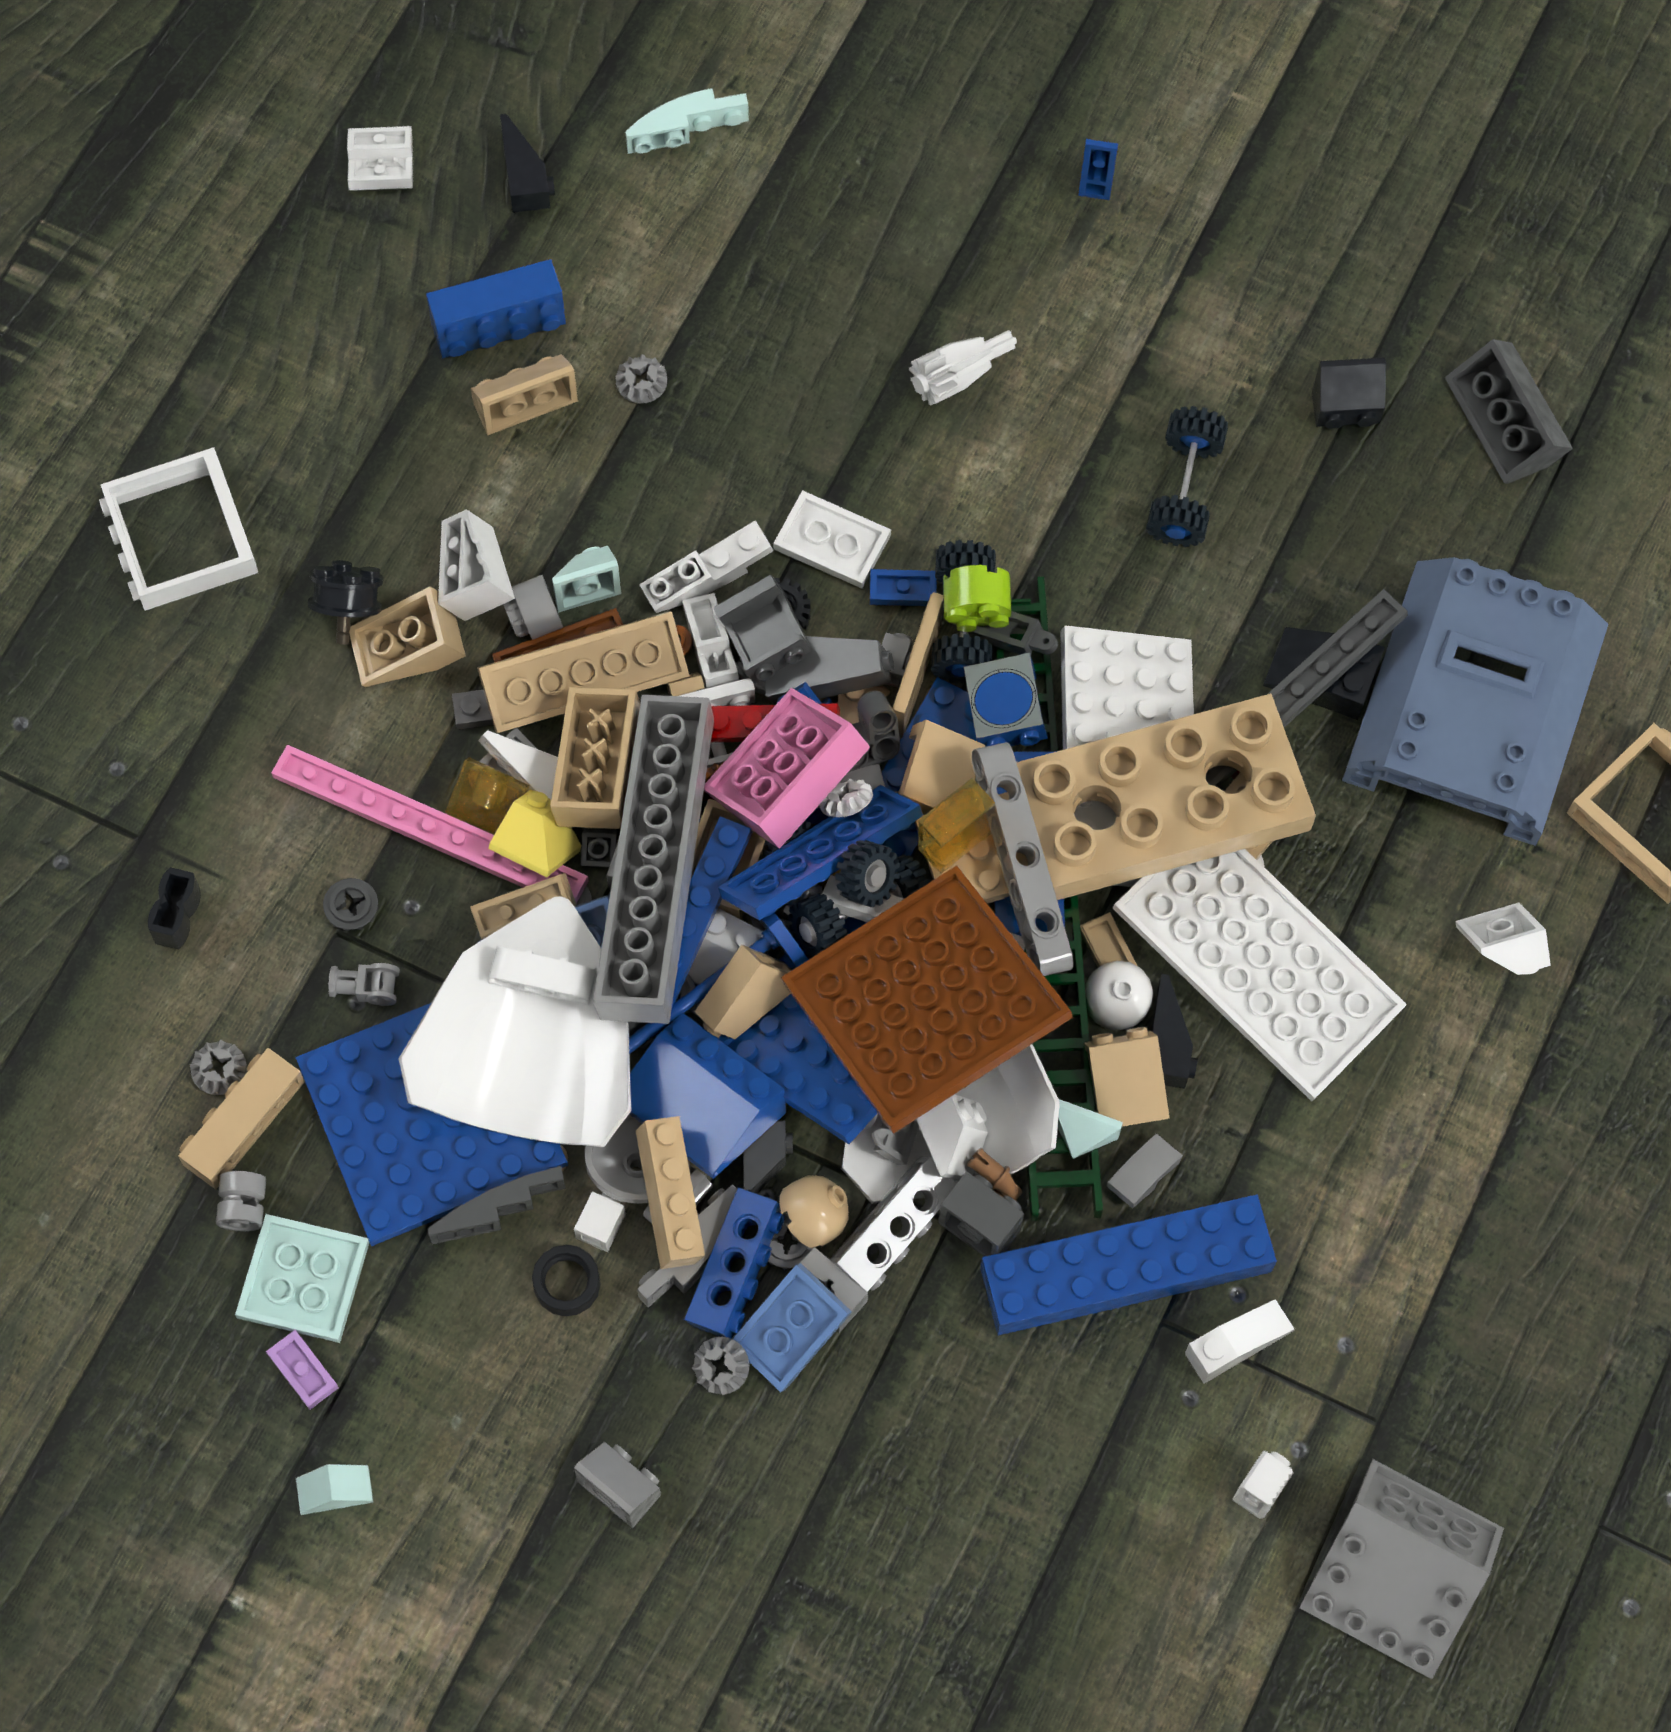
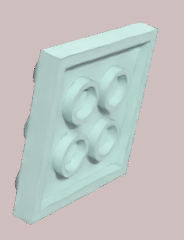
(302, 1278)

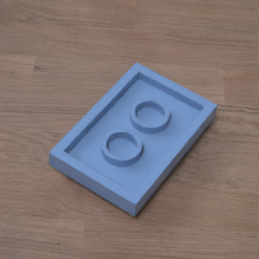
(791, 1326)

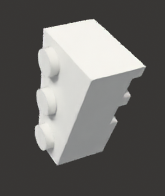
(471, 567)

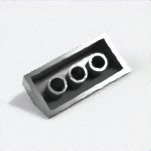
(1508, 411)

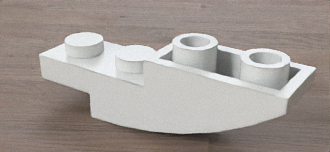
(708, 571)

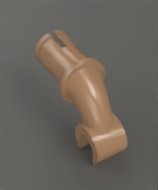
(995, 1174)

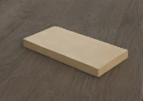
(918, 662)

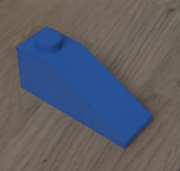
(1098, 169)

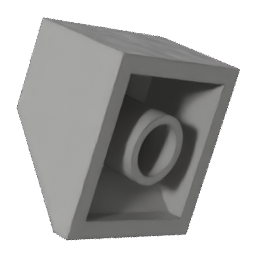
(618, 1483)

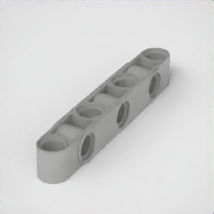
(1029, 885)

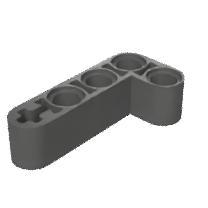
(878, 728)

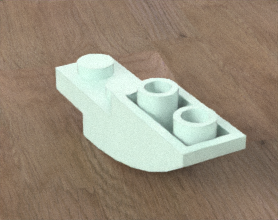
(673, 121)

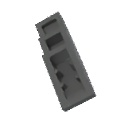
(483, 1211)

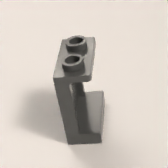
(763, 629)

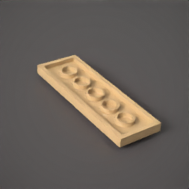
(621, 657)

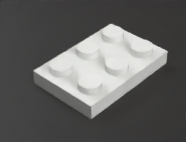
(832, 539)

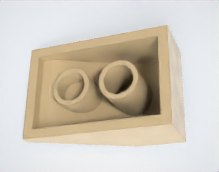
(406, 640)

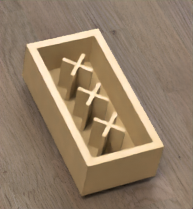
(595, 757)

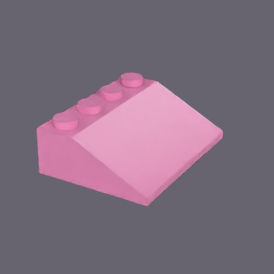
(786, 767)

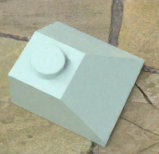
(587, 579)

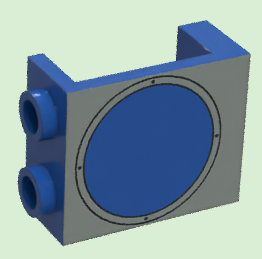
(1005, 701)

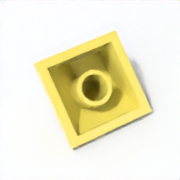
(532, 836)

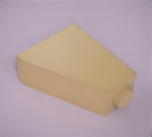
(743, 993)

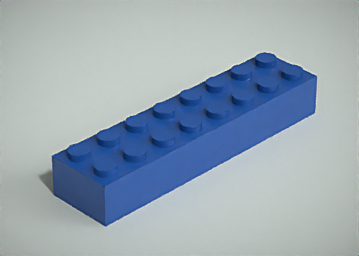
(1127, 1264)

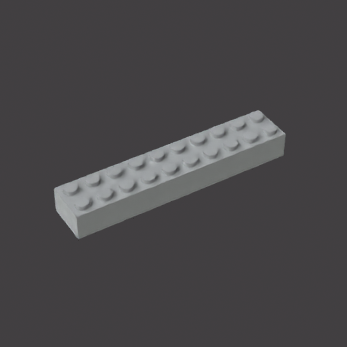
(654, 860)

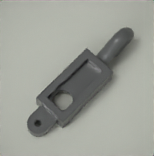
(1033, 639)

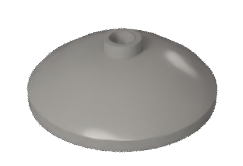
(612, 1165)

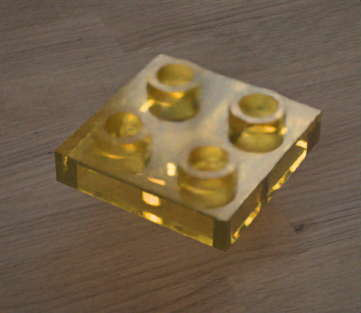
(483, 795)

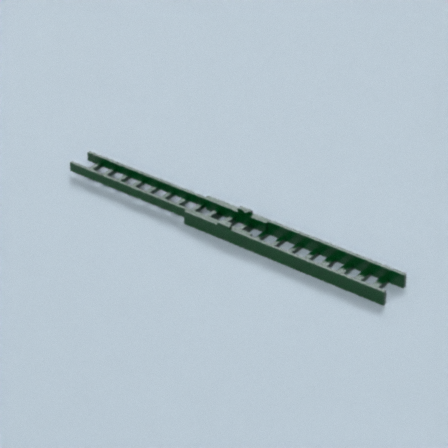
(1072, 927)

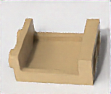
(937, 764)
(1128, 1076)

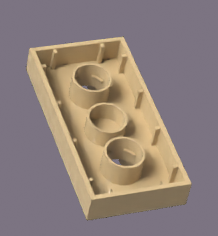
(1162, 796)

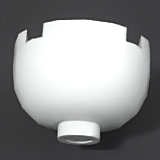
(1118, 995)

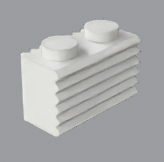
(1263, 1483)

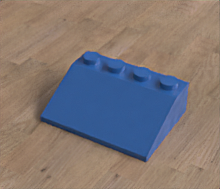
(711, 1088)

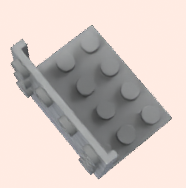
(1404, 1569)

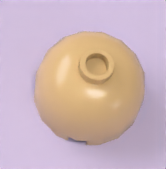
(816, 1209)

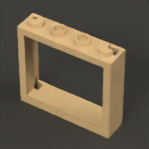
(1609, 832)

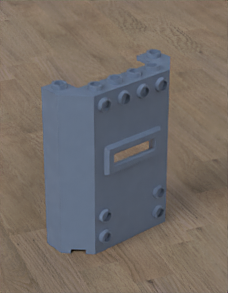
(1467, 728)

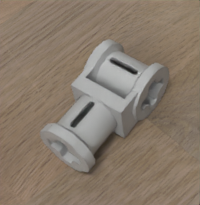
(366, 983)

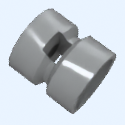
(241, 1199)

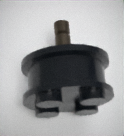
(345, 593)

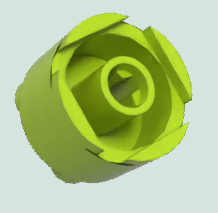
(977, 597)

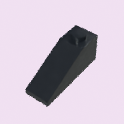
(525, 170)
(1173, 1037)

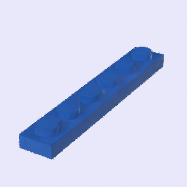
(714, 869)

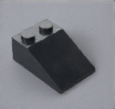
(1345, 694)

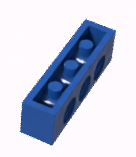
(745, 1211)

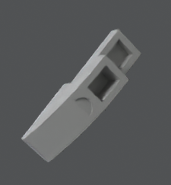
(711, 1220)

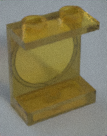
(955, 826)

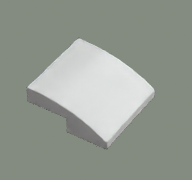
(380, 158)

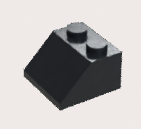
(1349, 392)

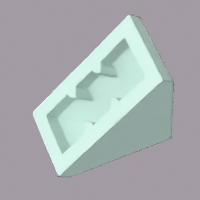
(1085, 1129)

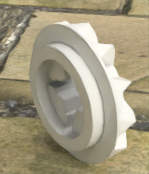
(847, 799)

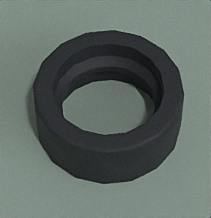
(564, 1253)

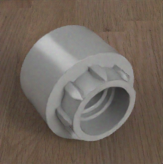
(533, 609)

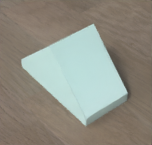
(334, 1488)

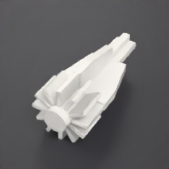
(956, 365)

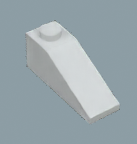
(523, 761)
(1237, 1340)

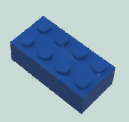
(496, 308)

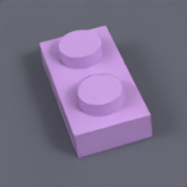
(302, 1369)

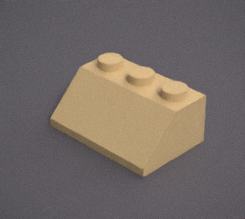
(525, 393)

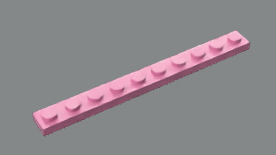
(408, 817)

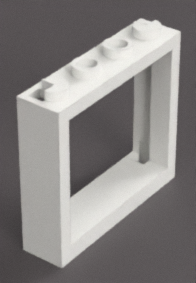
(161, 478)

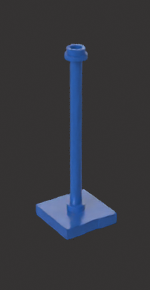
(774, 936)

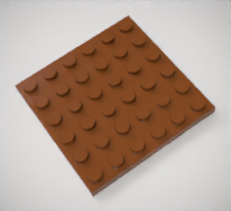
(926, 998)

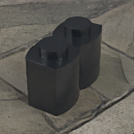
(171, 913)

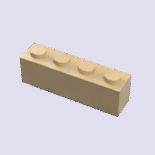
(241, 1117)
(670, 1192)

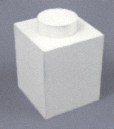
(600, 1221)

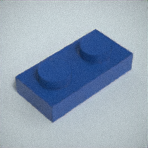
(901, 587)

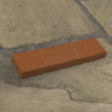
(582, 628)

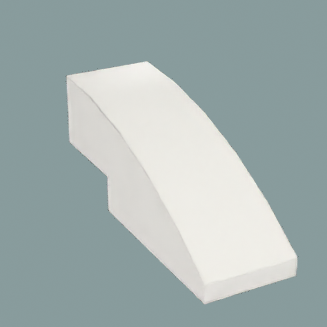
(710, 641)

